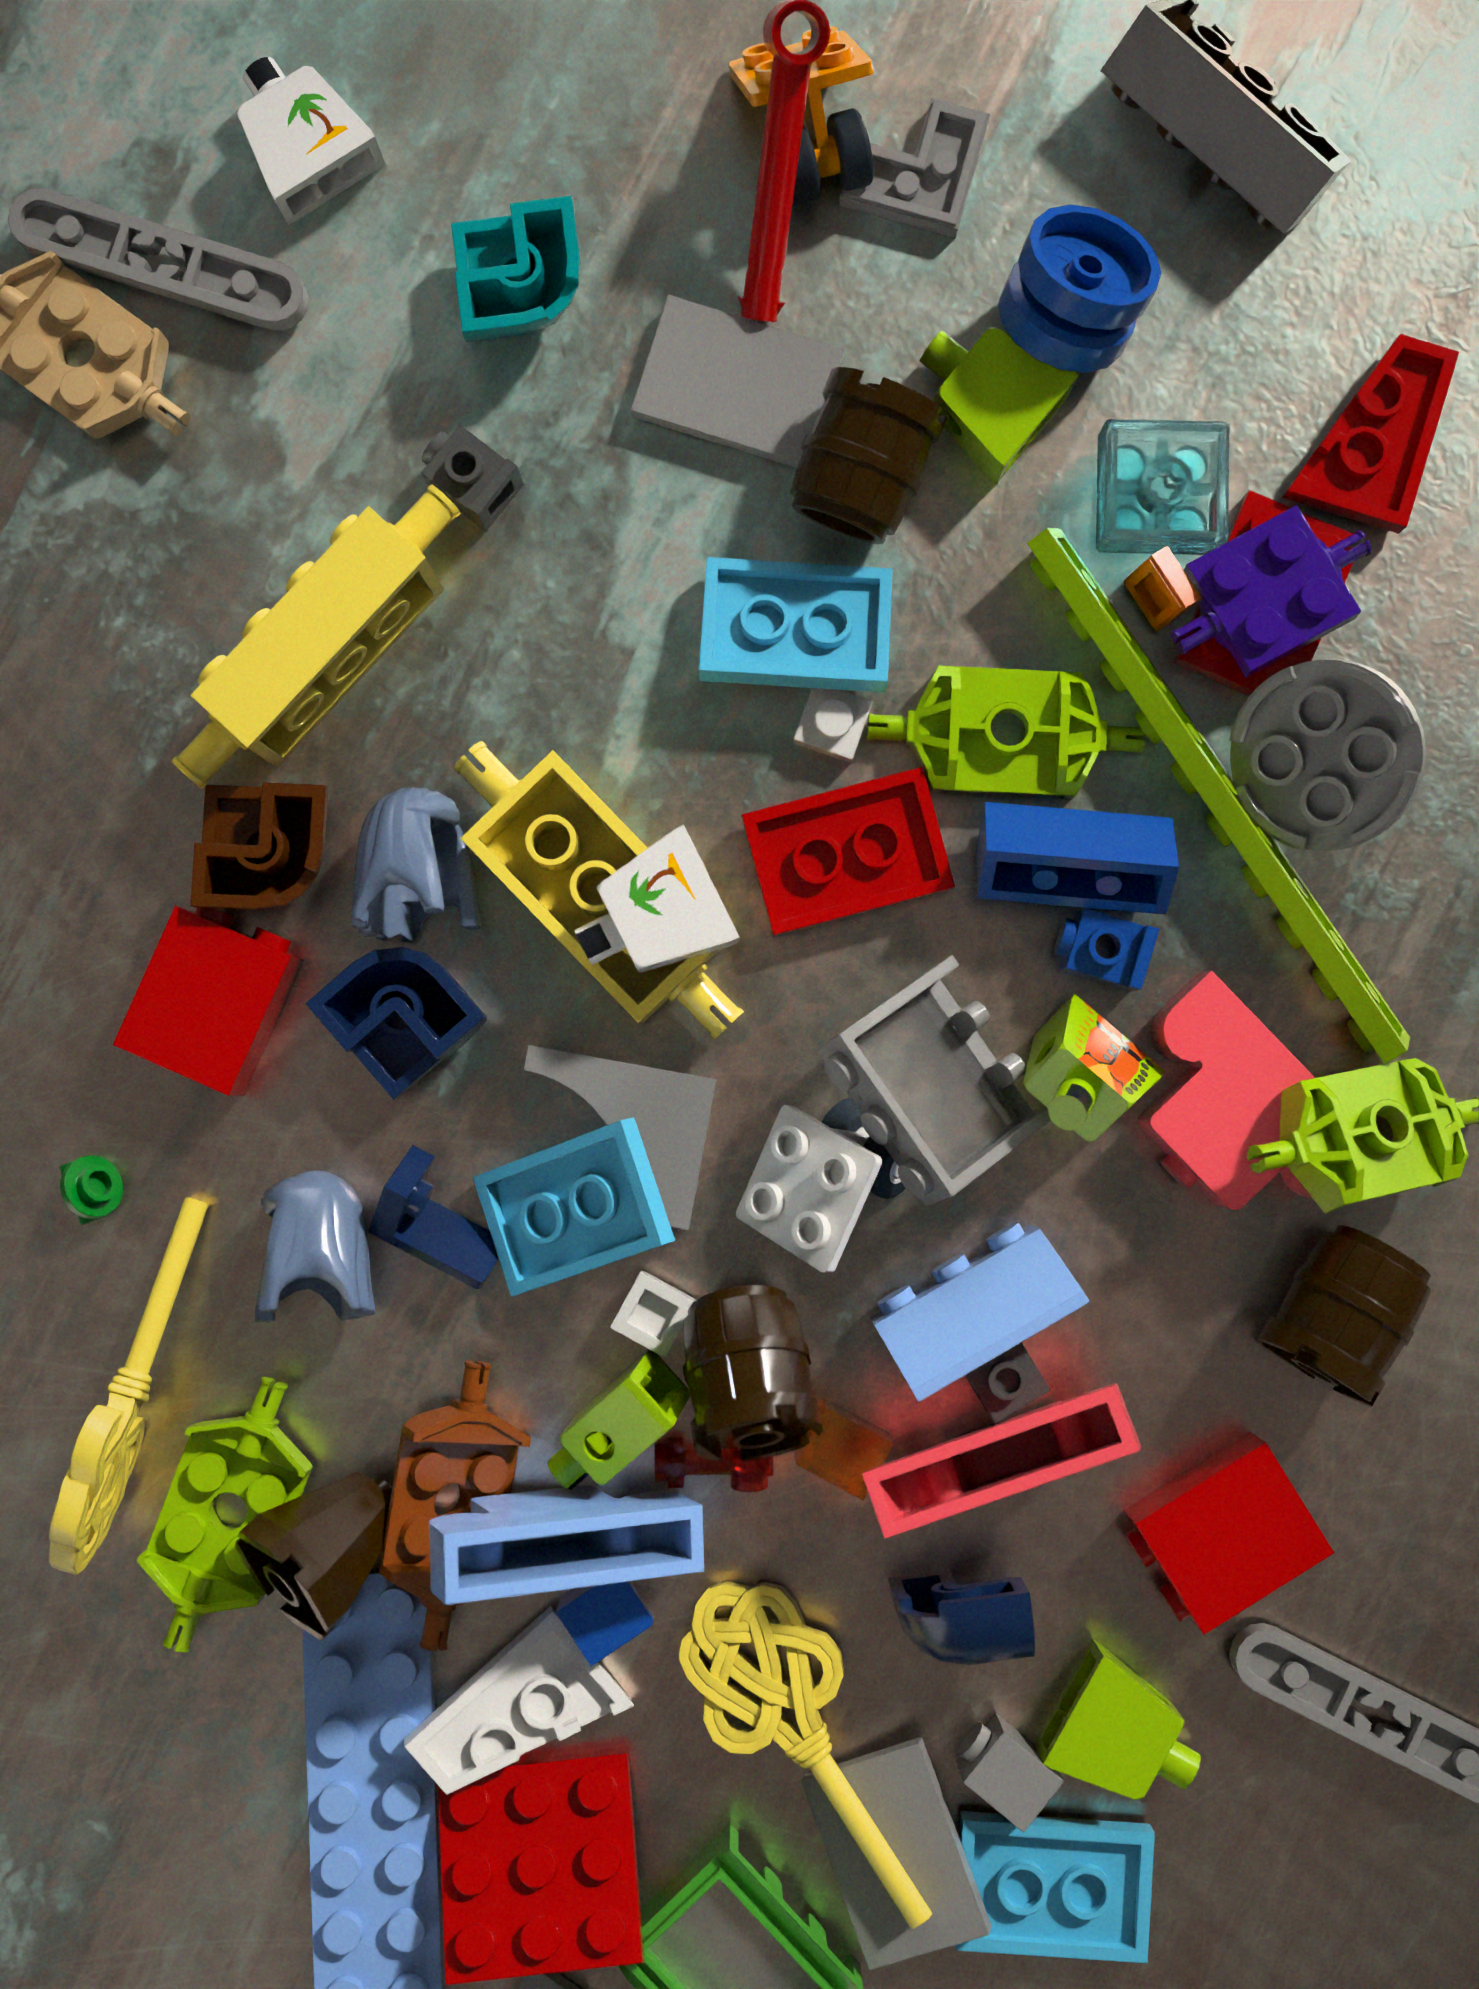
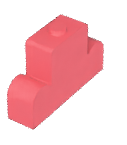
(1225, 1095)
(1001, 1460)

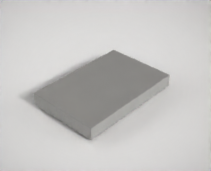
(734, 381)
(913, 1817)

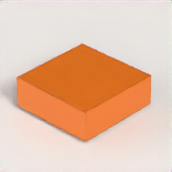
(1162, 589)

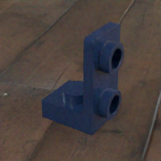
(429, 1230)

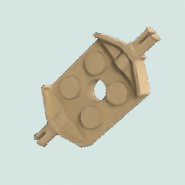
(51, 308)

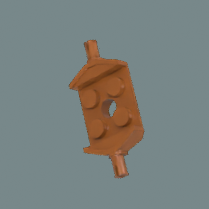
(436, 1449)

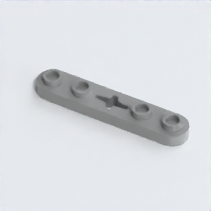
(104, 244)
(1323, 1689)

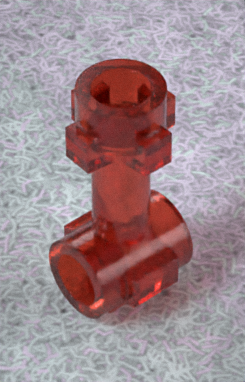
(674, 1463)

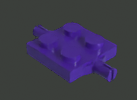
(1271, 591)

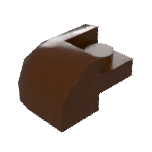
(258, 845)

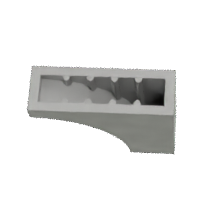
(667, 1107)

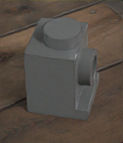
(484, 491)

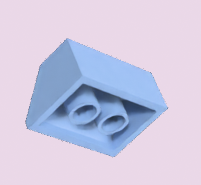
(976, 1308)

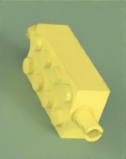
(318, 637)
(552, 850)

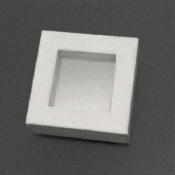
(833, 723)
(652, 1313)

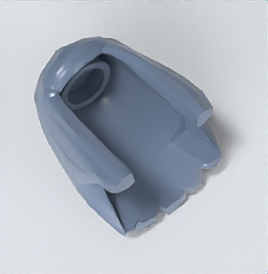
(411, 866)
(316, 1245)

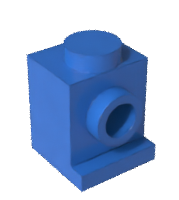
(1132, 954)

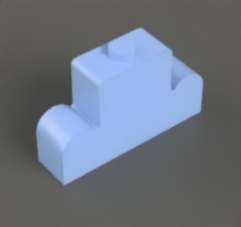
(562, 1542)

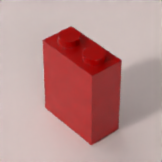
(210, 999)
(1226, 1533)

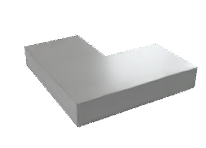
(934, 183)

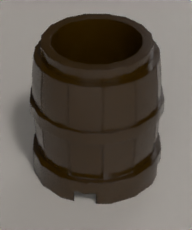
(865, 455)
(1349, 1312)
(748, 1374)

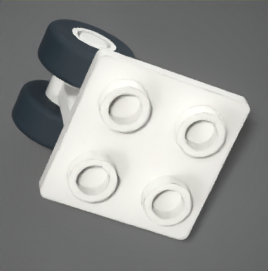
(816, 1182)

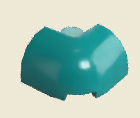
(516, 269)

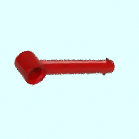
(779, 158)

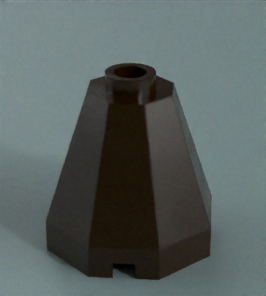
(319, 1549)

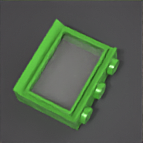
(733, 1930)

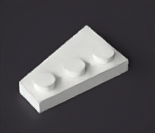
(514, 1704)

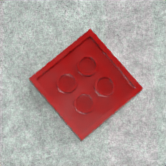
(540, 1871)

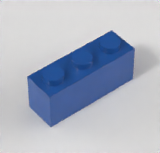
(1076, 858)

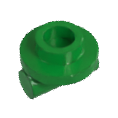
(90, 1188)

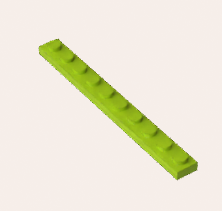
(1201, 771)

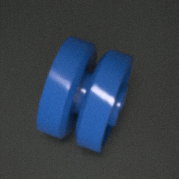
(1078, 288)

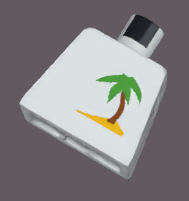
(304, 137)
(659, 908)

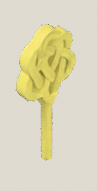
(114, 1432)
(805, 1745)

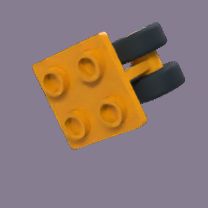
(829, 148)

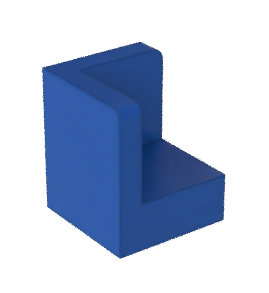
(603, 1617)

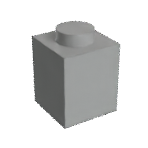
(1006, 1771)

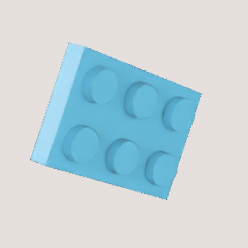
(796, 624)
(573, 1207)
(1061, 1886)

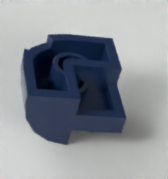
(397, 1015)
(967, 1620)

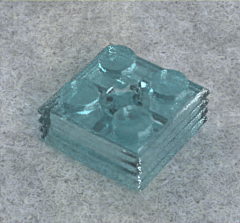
(1191, 461)

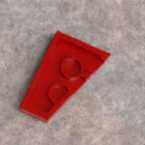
(1382, 439)

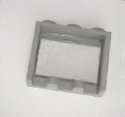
(932, 1087)

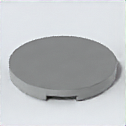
(1326, 755)

